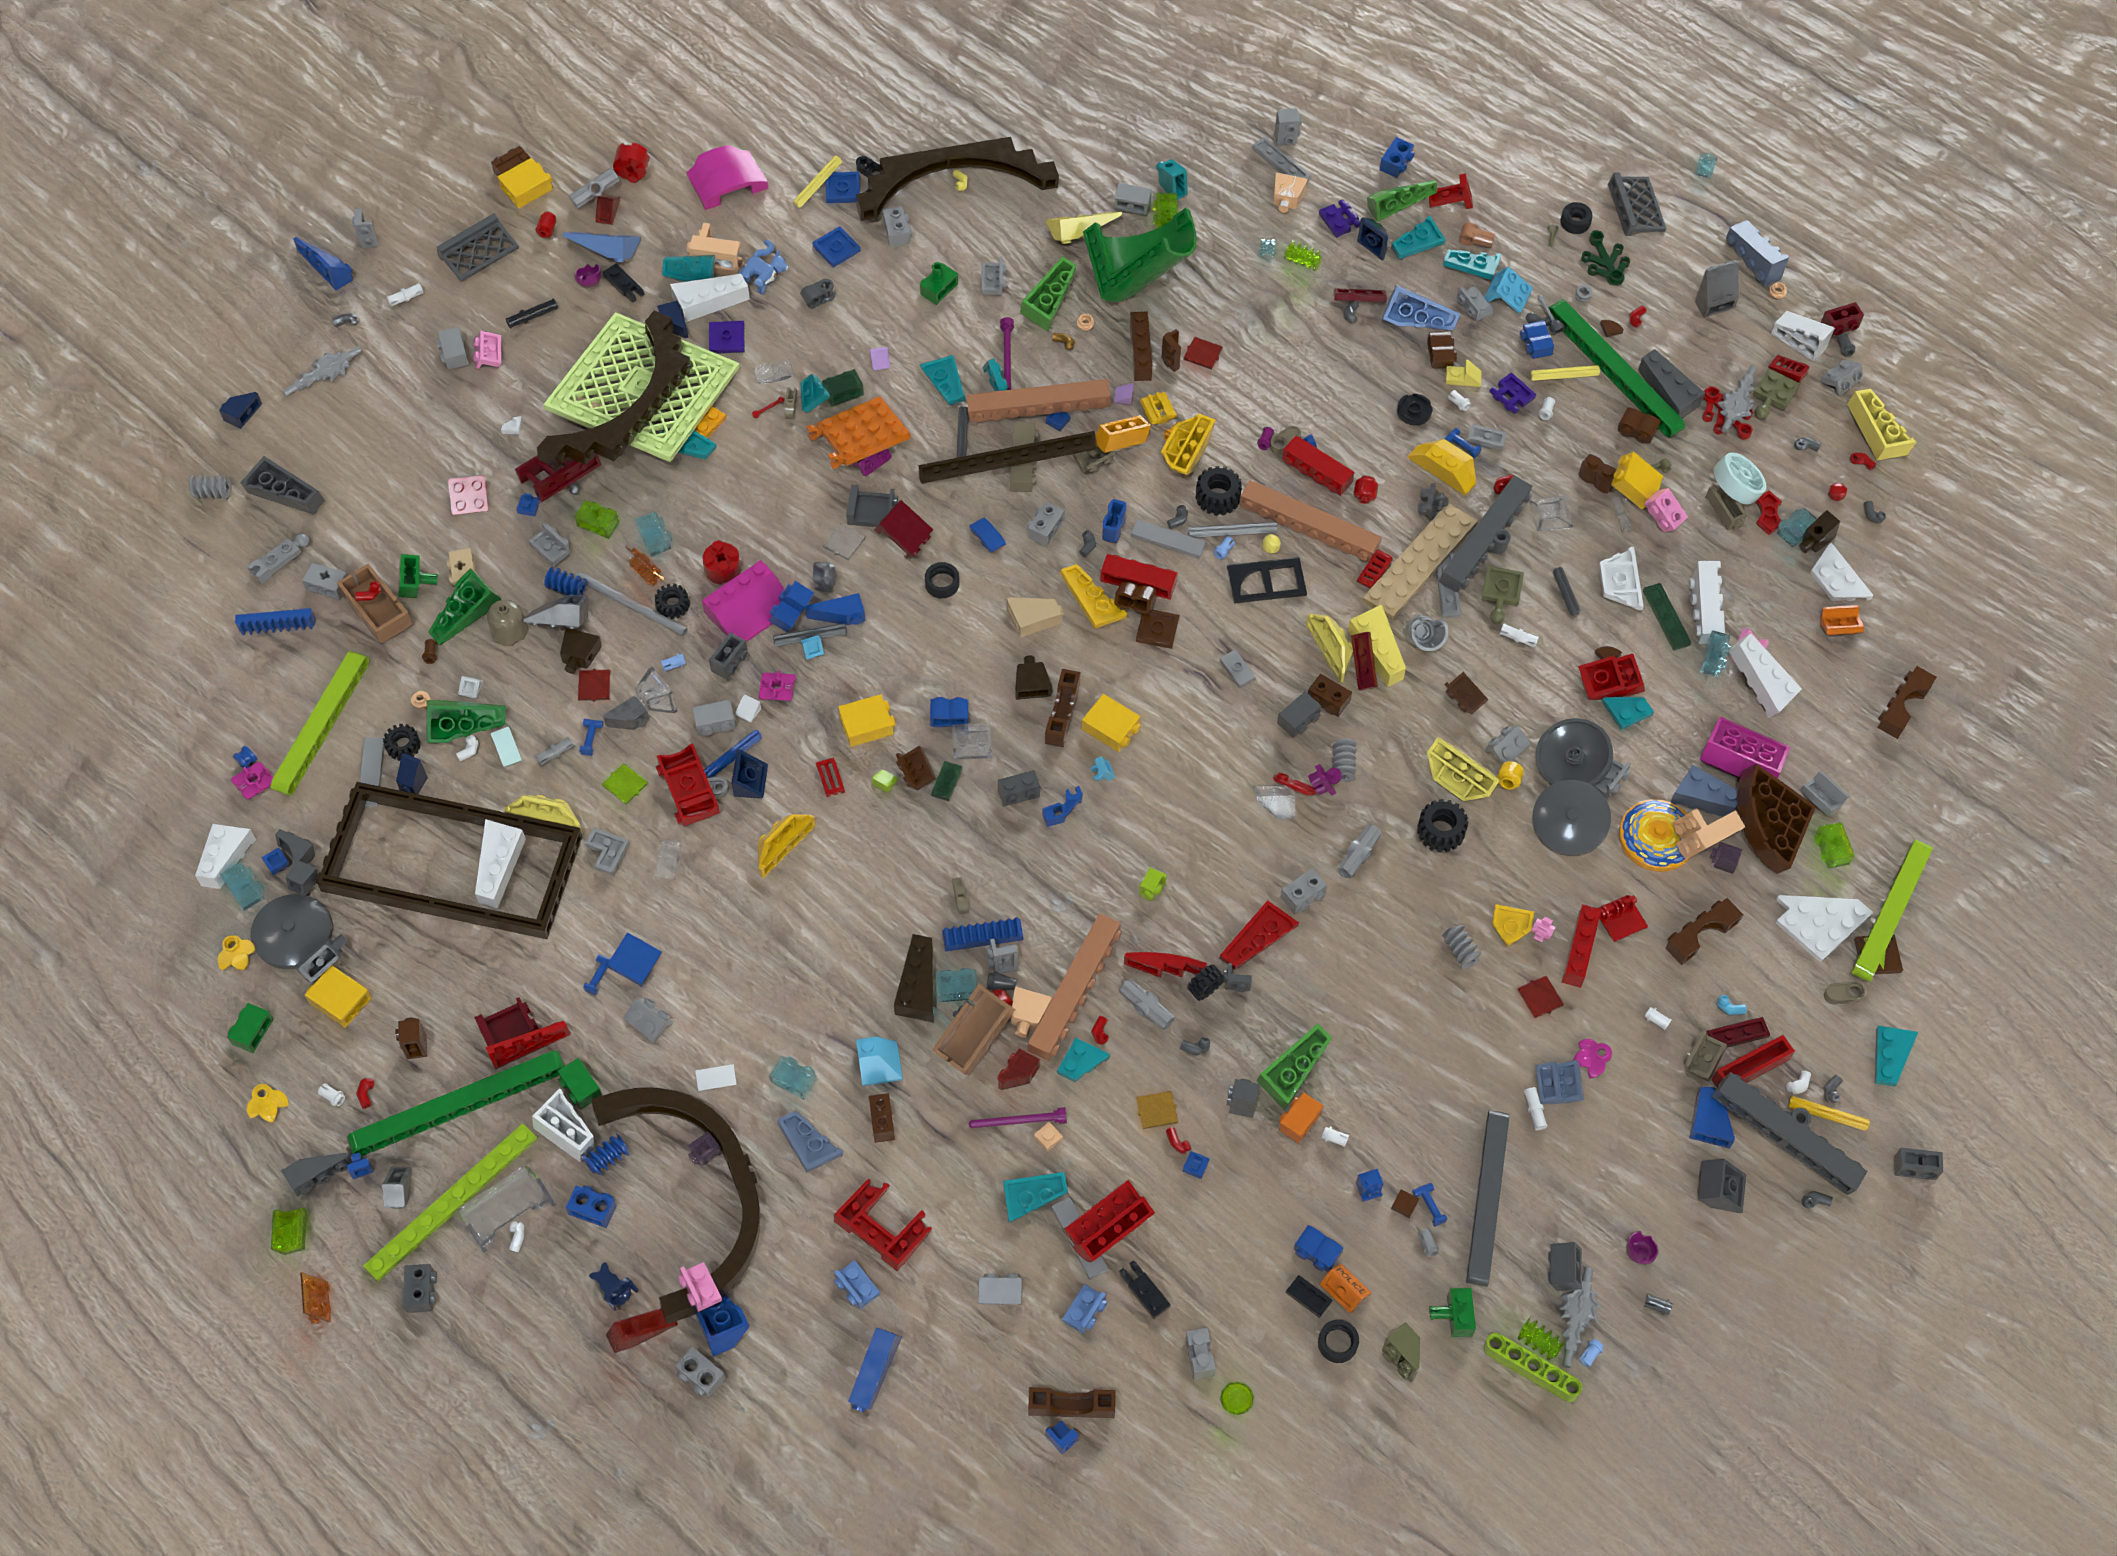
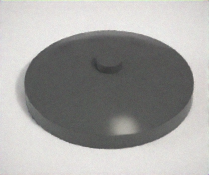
(1574, 752)
(1571, 818)
(289, 930)

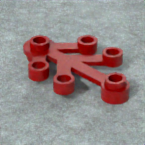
(1713, 396)

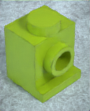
(1152, 884)

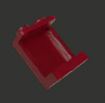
(905, 528)
(506, 1023)

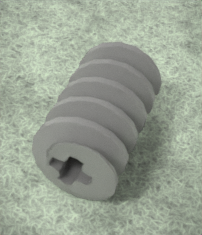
(210, 488)
(1344, 757)
(1461, 946)

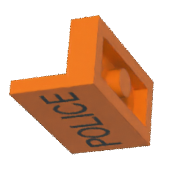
(1345, 1288)

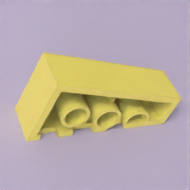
(1879, 427)
(1386, 652)

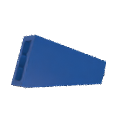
(874, 1369)

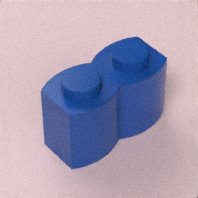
(1537, 339)
(1114, 521)
(948, 712)
(1318, 1249)

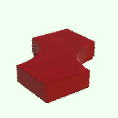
(1769, 518)

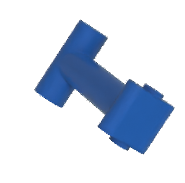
(1453, 436)
(592, 725)
(592, 986)
(1424, 1192)

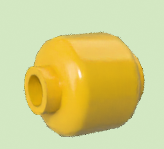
(1510, 775)

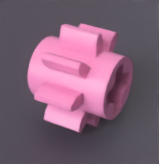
(1543, 929)

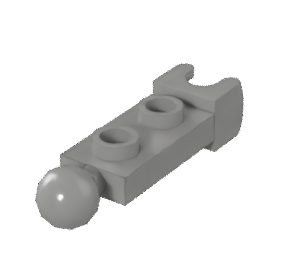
(277, 558)

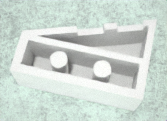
(1803, 334)
(222, 851)

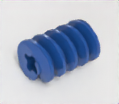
(564, 585)
(606, 1155)

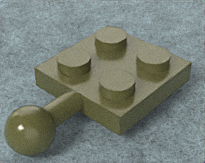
(1774, 390)
(1502, 587)

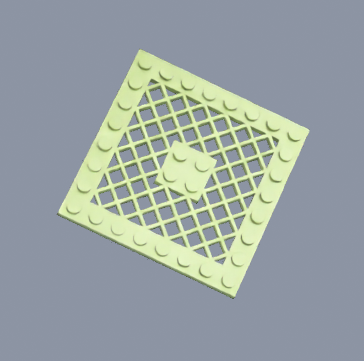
(637, 379)

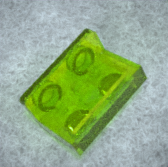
(288, 1231)

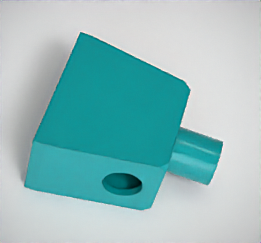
(1172, 177)

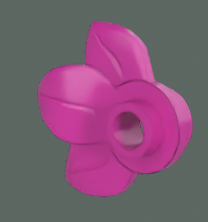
(1590, 1058)

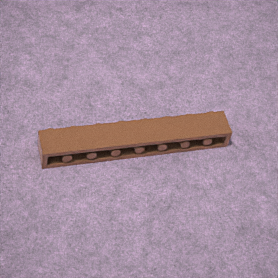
(1038, 400)
(1309, 521)
(1074, 987)

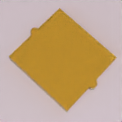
(1157, 1109)

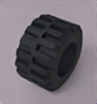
(1218, 502)
(1438, 838)

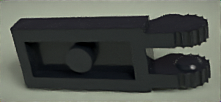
(623, 282)
(1145, 1291)

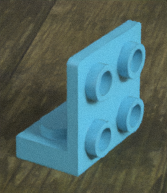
(1509, 288)

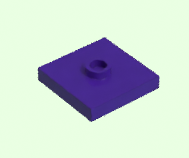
(727, 337)

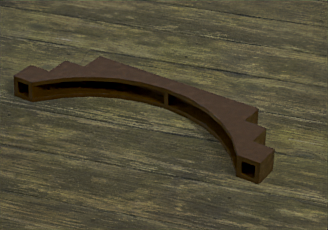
(990, 154)
(615, 435)

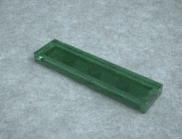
(1667, 616)

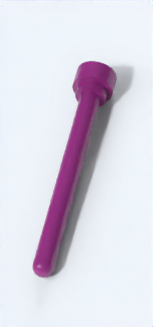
(1007, 326)
(1057, 1116)

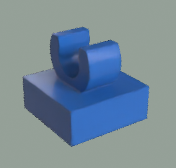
(528, 505)
(1196, 1164)
(359, 1167)

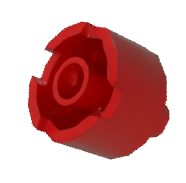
(631, 162)
(721, 562)

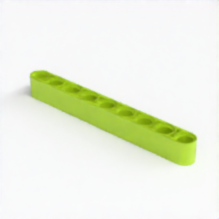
(320, 723)
(1892, 910)

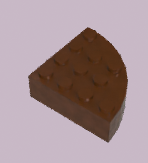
(1772, 817)

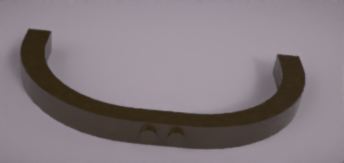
(683, 1106)

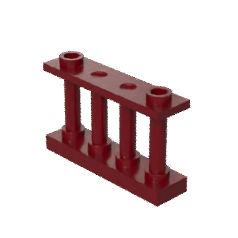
(557, 479)

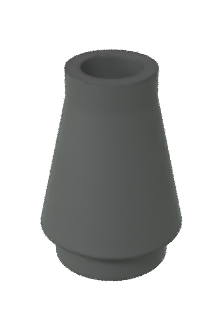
(1000, 981)

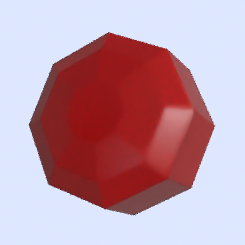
(1837, 491)

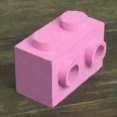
(1665, 510)

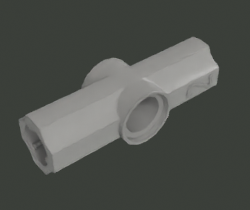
(585, 194)
(1359, 851)
(1147, 1004)

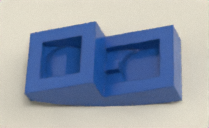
(988, 535)

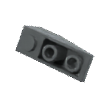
(309, 1172)

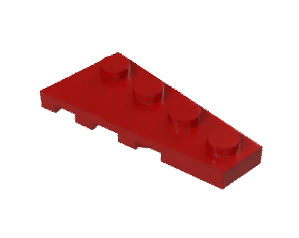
(1259, 933)
(525, 1044)

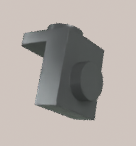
(1236, 982)

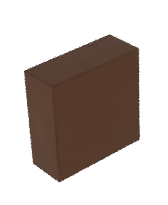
(1405, 1203)

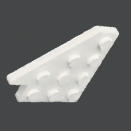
(1821, 922)

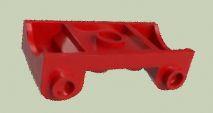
(688, 786)

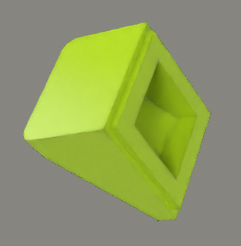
(884, 780)

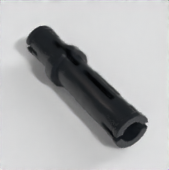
(550, 306)

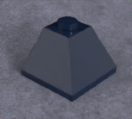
(1373, 237)

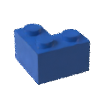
(792, 602)

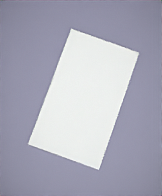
(715, 1077)

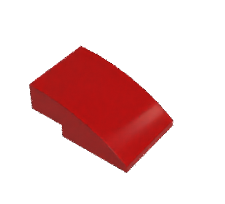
(1612, 677)

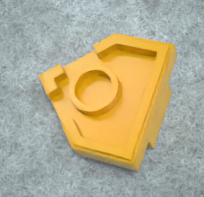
(1511, 923)

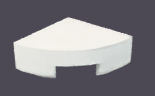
(512, 426)

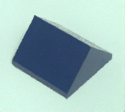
(748, 776)

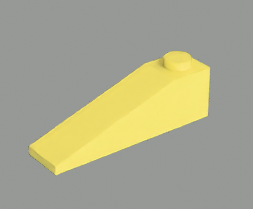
(1070, 228)

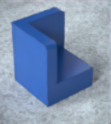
(1062, 1437)

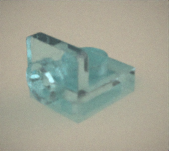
(1706, 165)

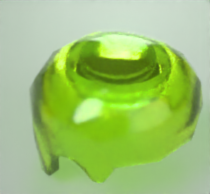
(1237, 1398)

